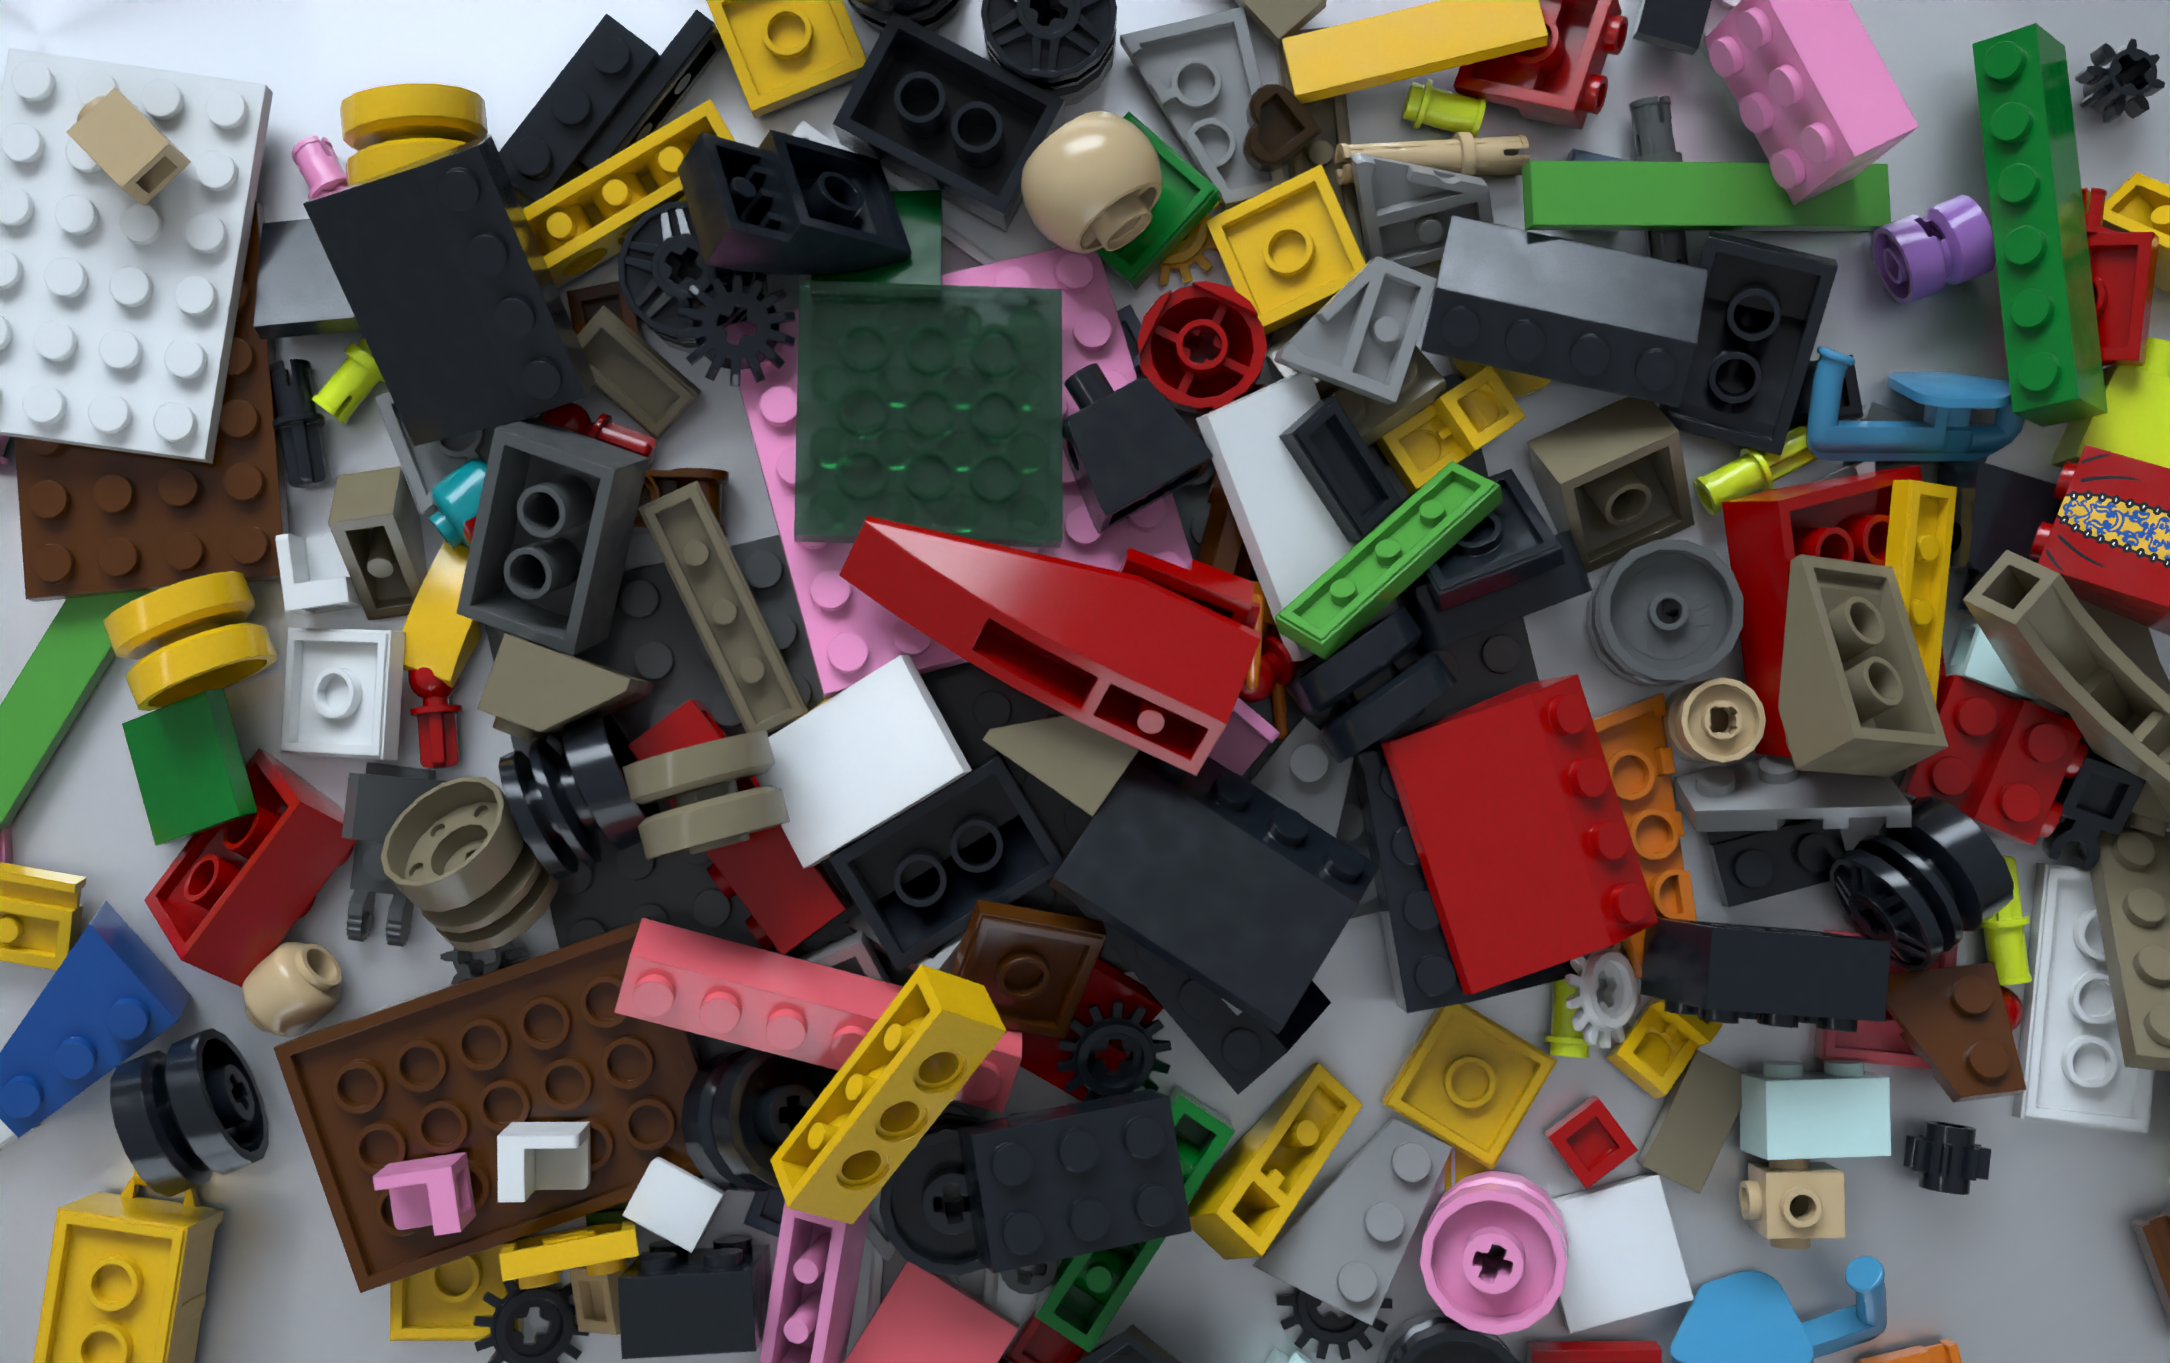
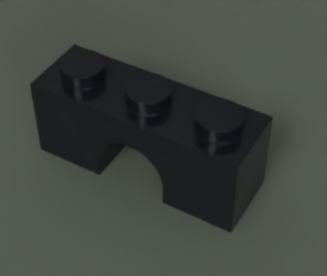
(575, 110)

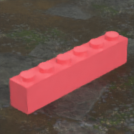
(776, 1004)

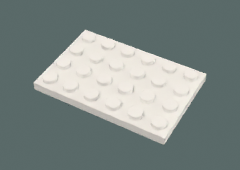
(111, 305)

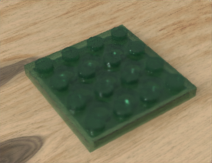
(929, 411)

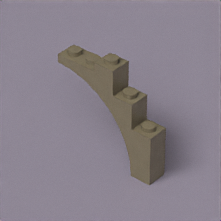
(2070, 662)

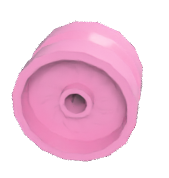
(1489, 1290)

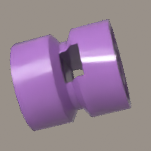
(1943, 246)

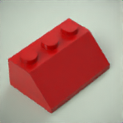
(251, 879)

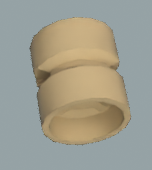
(1713, 721)

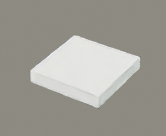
(342, 693)
(1620, 1253)

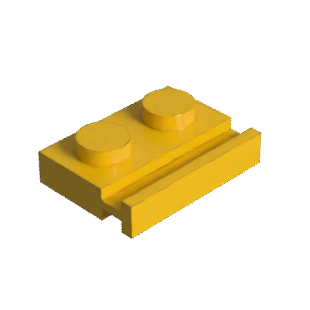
(38, 915)

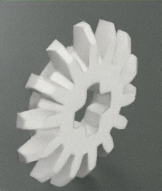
(1603, 1018)

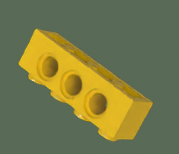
(593, 213)
(887, 1095)

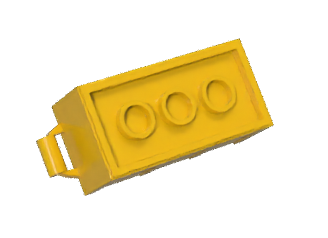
(126, 1279)

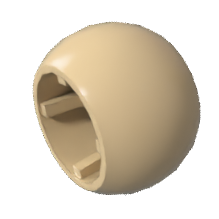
(1092, 183)

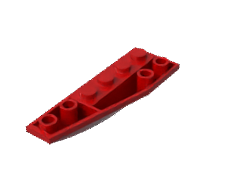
(1066, 634)

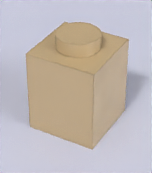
(127, 146)

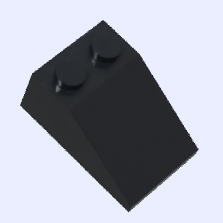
(1752, 341)

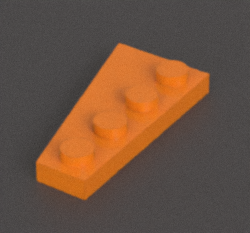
(1641, 776)

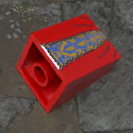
(2112, 535)

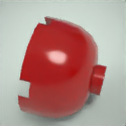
(1202, 346)

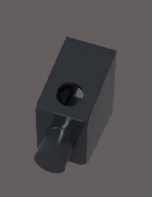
(1127, 446)
(1993, 514)

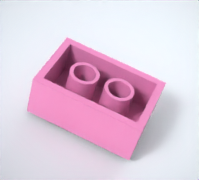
(1809, 90)

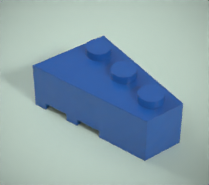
(87, 1021)

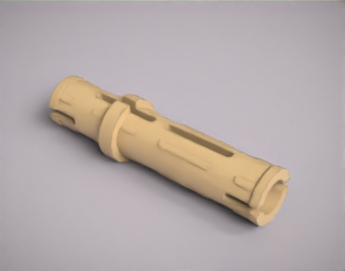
(1458, 155)

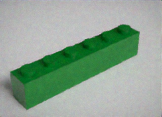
(2039, 227)

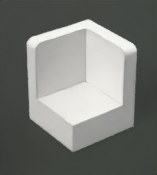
(314, 575)
(542, 1158)
(675, 1204)

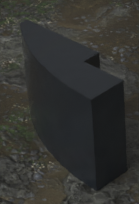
(790, 207)

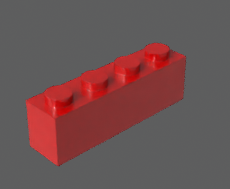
(764, 871)

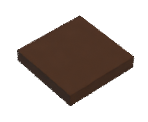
(1030, 963)

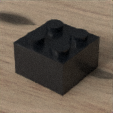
(695, 1300)

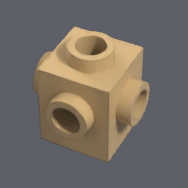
(1794, 1201)

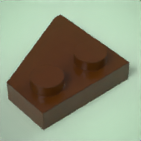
(1960, 1028)

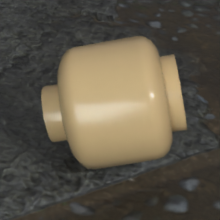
(292, 989)

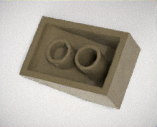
(1853, 673)

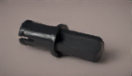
(298, 424)

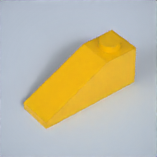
(1272, 1166)

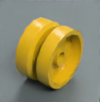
(407, 124)
(189, 639)

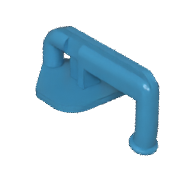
(1939, 437)
(1753, 1321)

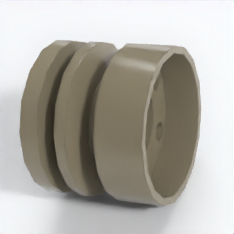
(467, 865)

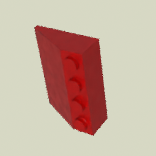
(1768, 529)
(1520, 833)

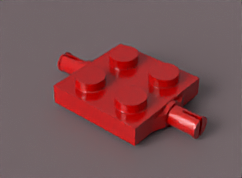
(2122, 284)

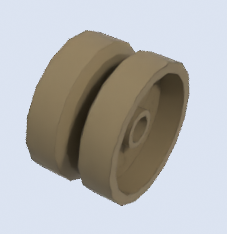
(706, 795)

